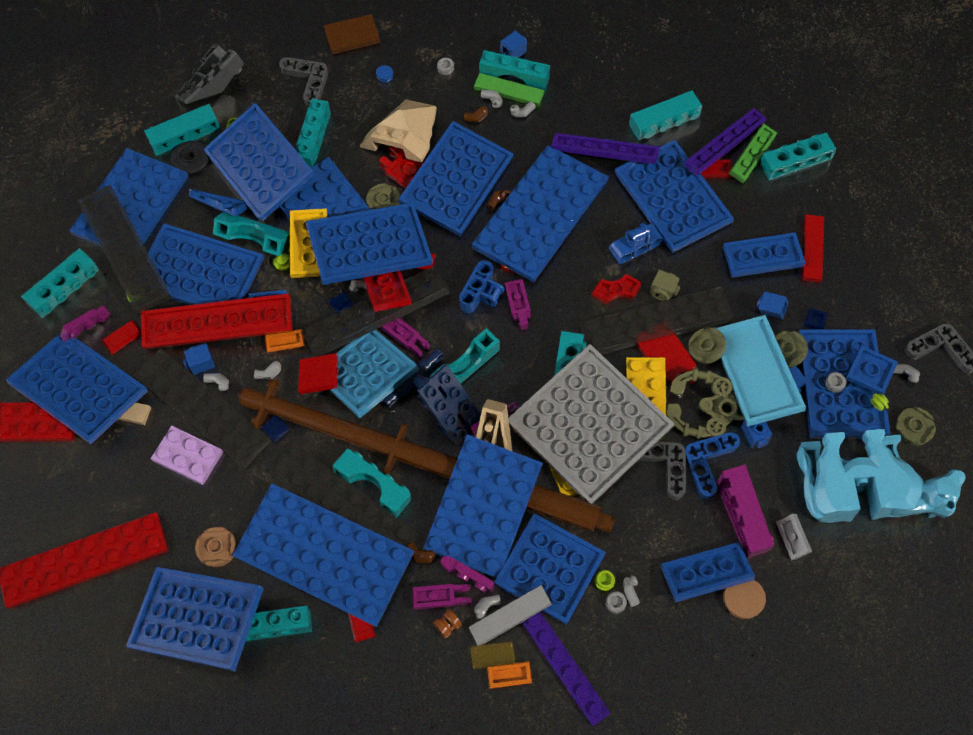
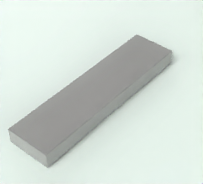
(510, 615)

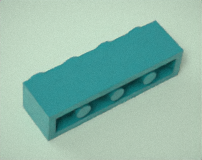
(665, 115)
(182, 129)

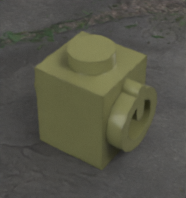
(665, 286)

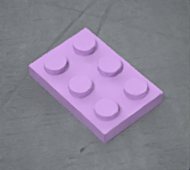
(187, 455)

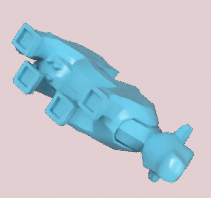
(889, 481)

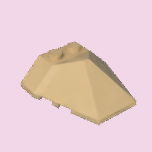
(405, 128)

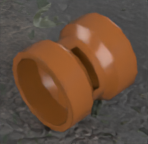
(443, 626)

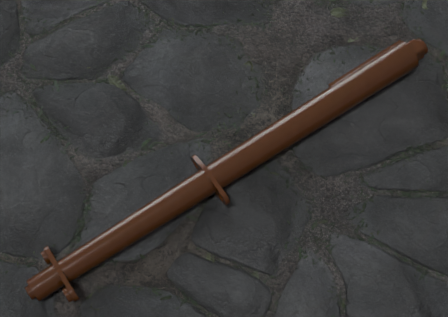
(542, 500)

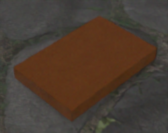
(352, 34)

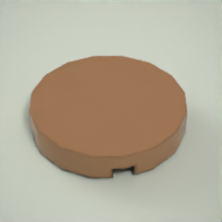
(215, 547)
(745, 599)

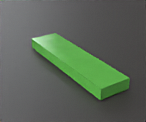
(509, 89)
(753, 153)

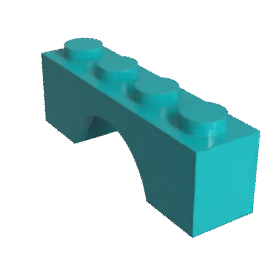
(531, 72)
(270, 238)
(478, 353)
(354, 468)

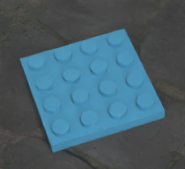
(370, 371)

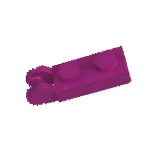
(406, 336)
(466, 573)
(439, 596)

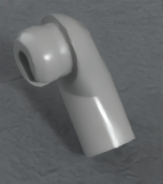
(493, 96)
(522, 112)
(356, 284)
(269, 373)
(629, 591)
(484, 604)

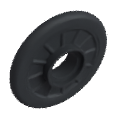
(179, 155)

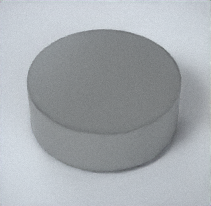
(445, 66)
(835, 382)
(616, 602)

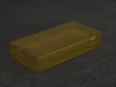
(492, 655)

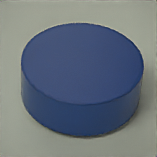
(384, 73)

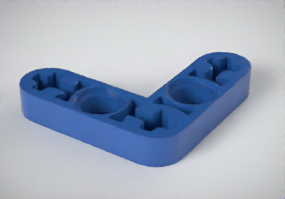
(701, 460)

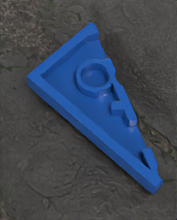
(223, 203)

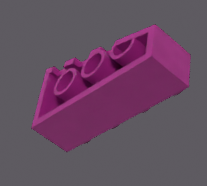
(744, 511)

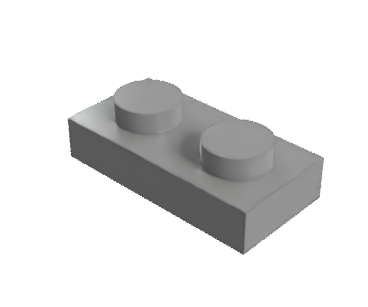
(793, 536)

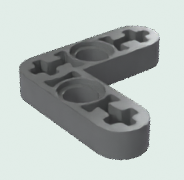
(311, 73)
(942, 340)
(667, 456)

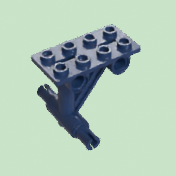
(442, 396)

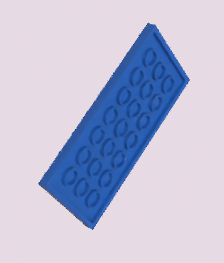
(540, 213)
(324, 554)

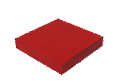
(318, 373)

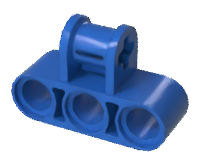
(635, 243)
(487, 292)

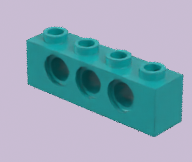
(313, 130)
(797, 156)
(52, 282)
(568, 343)
(280, 623)

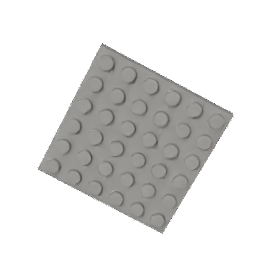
(590, 424)

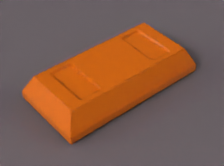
(284, 341)
(509, 675)

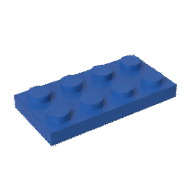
(763, 254)
(707, 572)

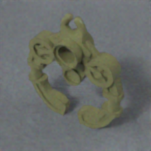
(721, 389)

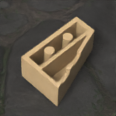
(495, 424)

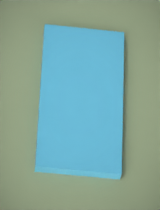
(759, 372)

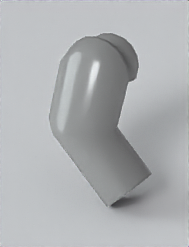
(909, 370)
(217, 378)

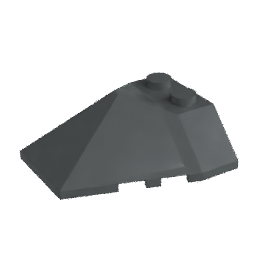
(212, 76)

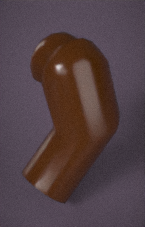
(477, 116)
(497, 197)
(421, 556)

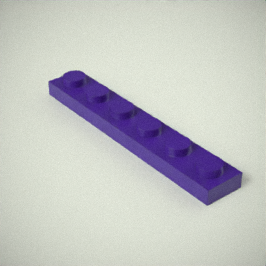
(725, 142)
(605, 148)
(566, 669)

